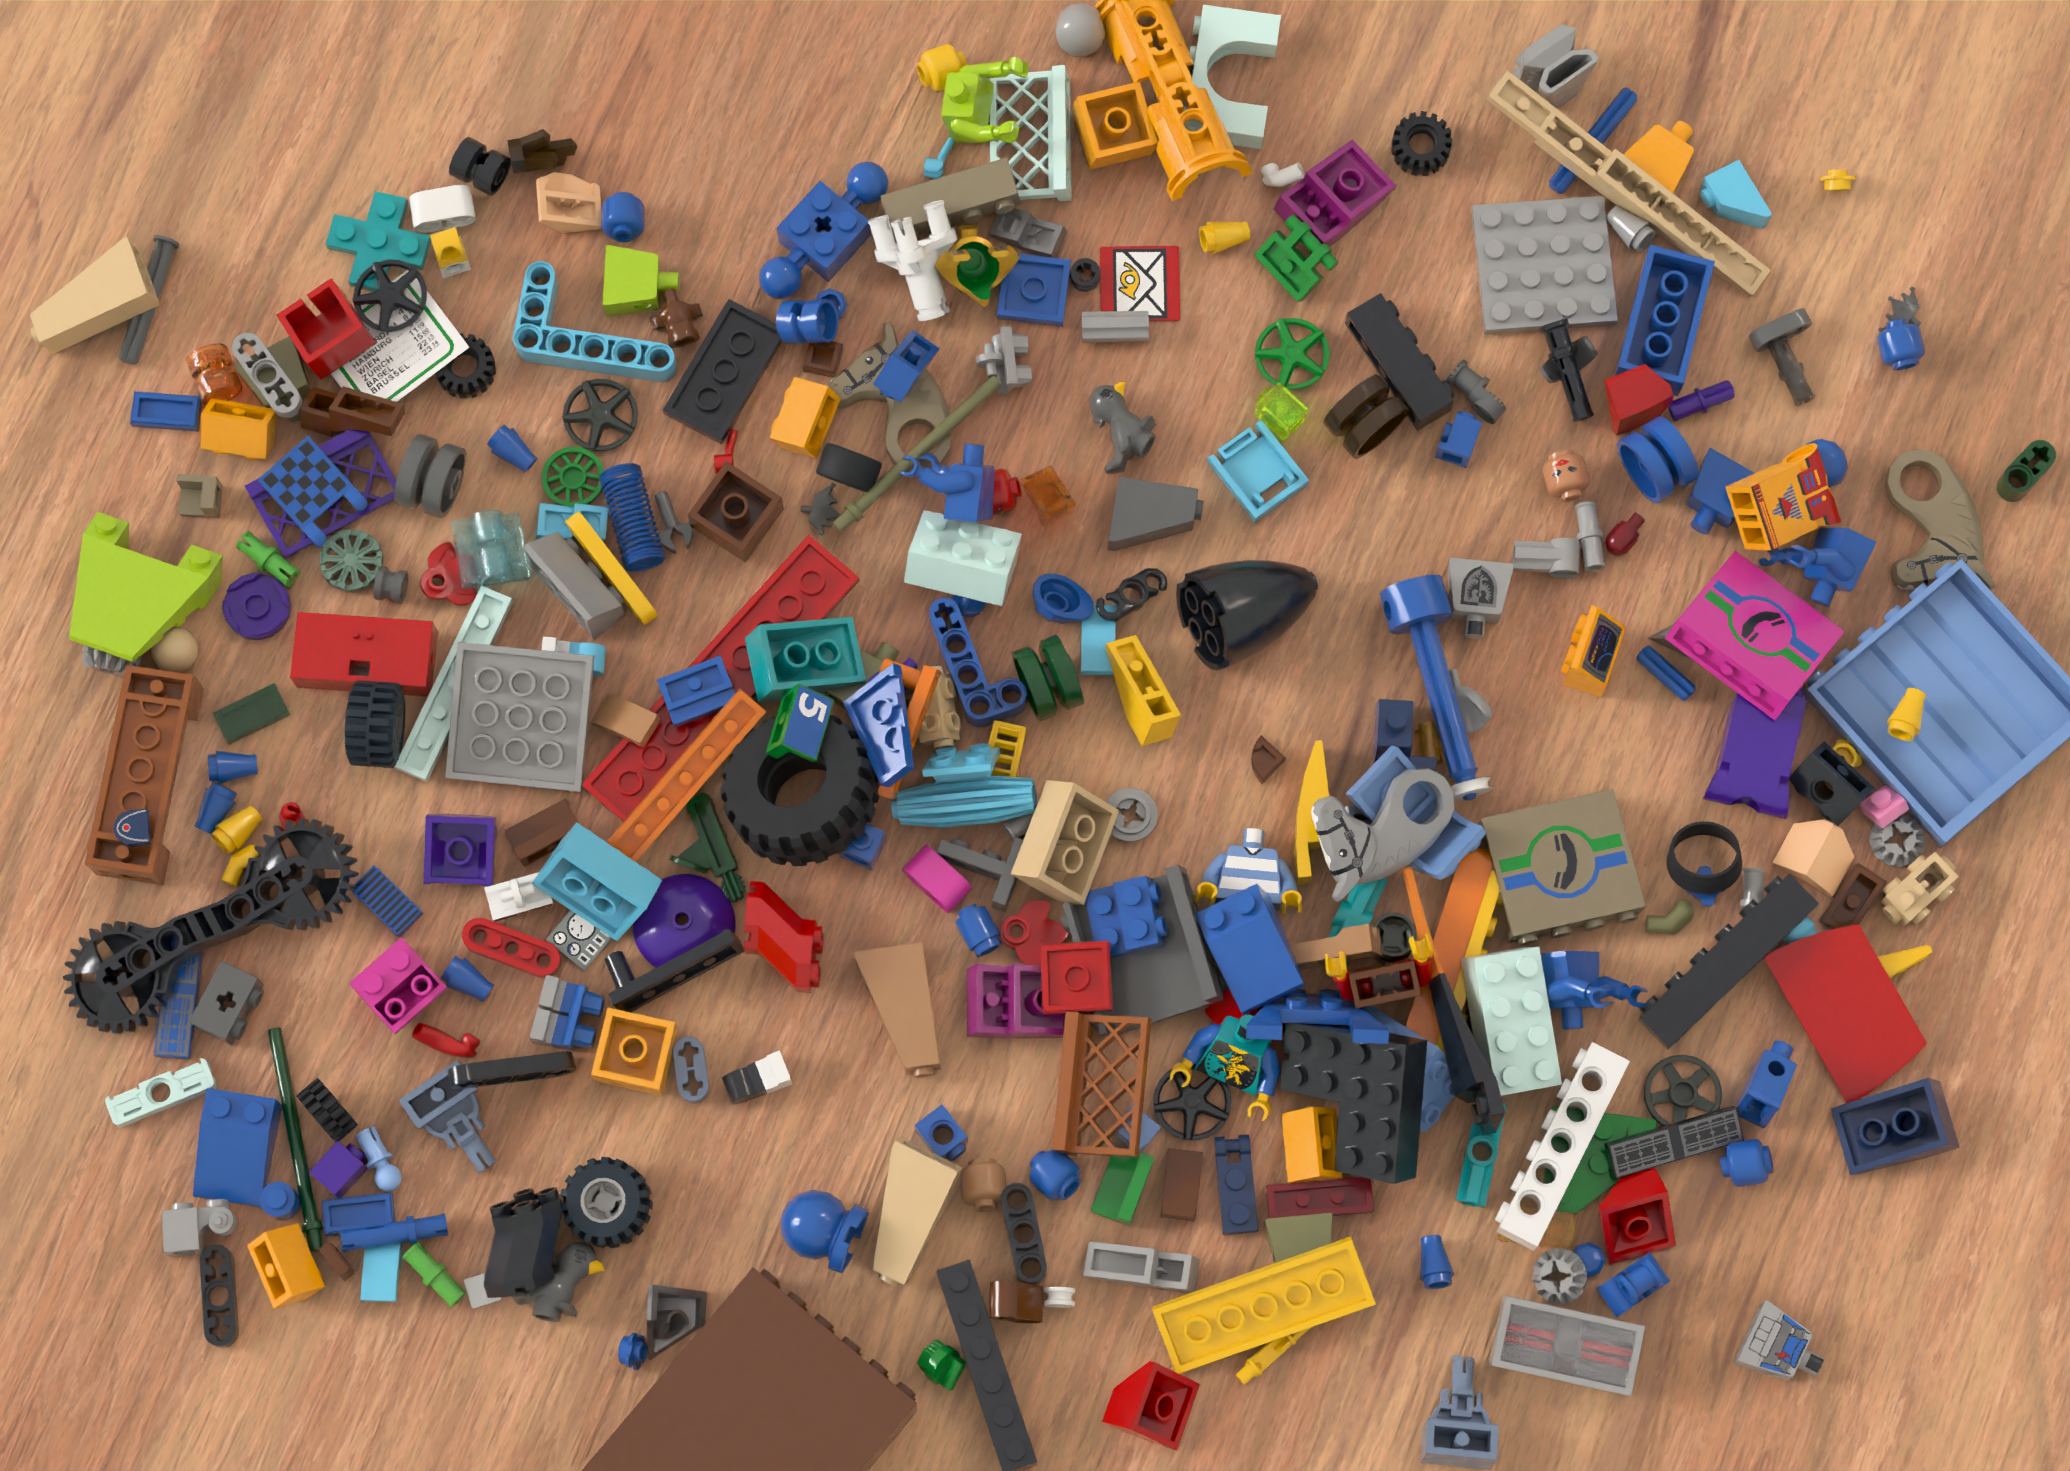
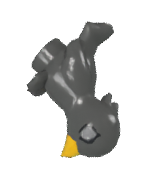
(1128, 431)
(556, 1295)

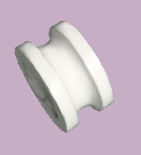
(1059, 1297)

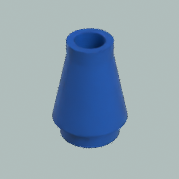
(511, 448)
(230, 766)
(214, 807)
(466, 979)
(1435, 1266)

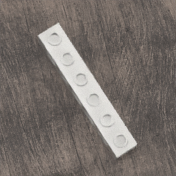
(1608, 1070)

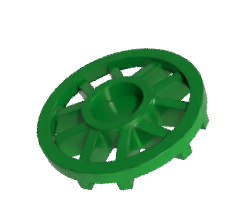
(572, 476)

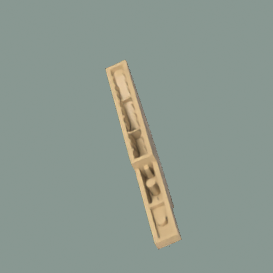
(1626, 184)

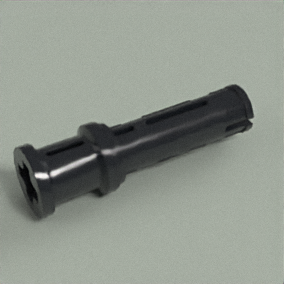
(1563, 355)

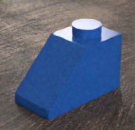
(905, 366)

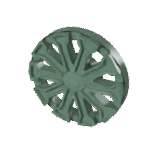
(351, 560)

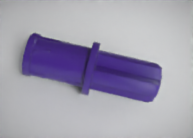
(1701, 400)

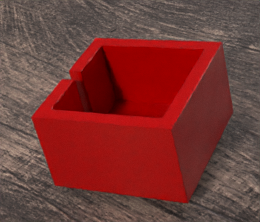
(330, 337)

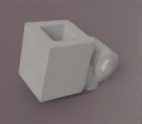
(186, 1226)

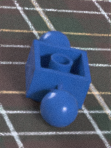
(825, 250)

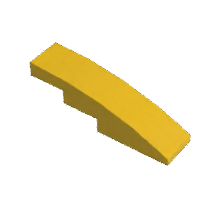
(1313, 788)

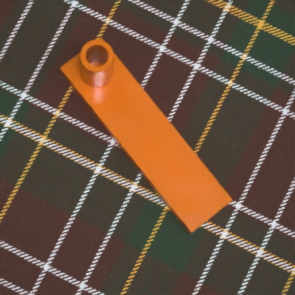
(924, 684)

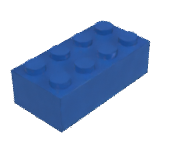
(1666, 314)

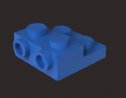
(1127, 916)

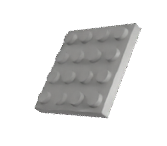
(1544, 264)
(519, 716)

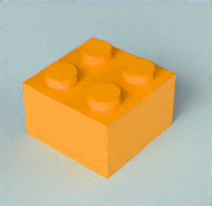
(1114, 125)
(634, 1051)

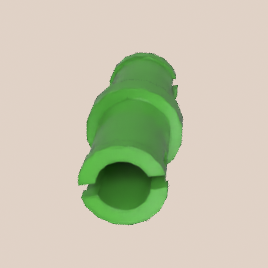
(268, 559)
(434, 1274)

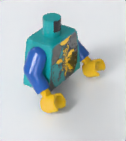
(1233, 1059)

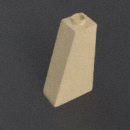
(96, 299)
(912, 1204)

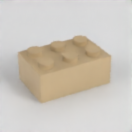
(1065, 842)

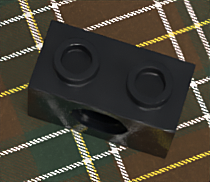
(1847, 783)

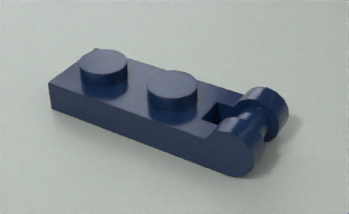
(1236, 1186)

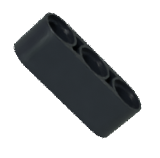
(1019, 1218)

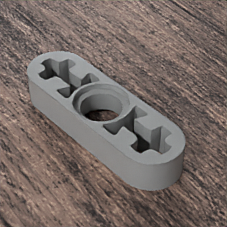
(264, 388)

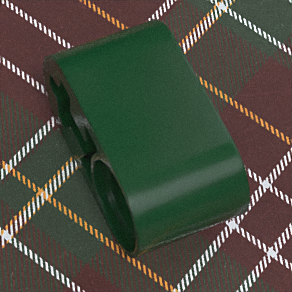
(2021, 471)

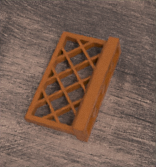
(1073, 1088)

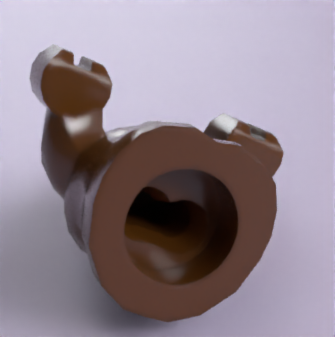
(677, 319)

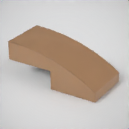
(626, 720)

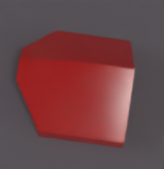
(1636, 398)

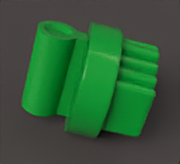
(941, 1364)

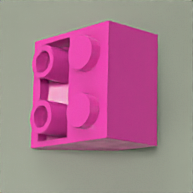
(398, 985)

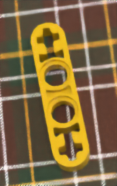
(611, 568)

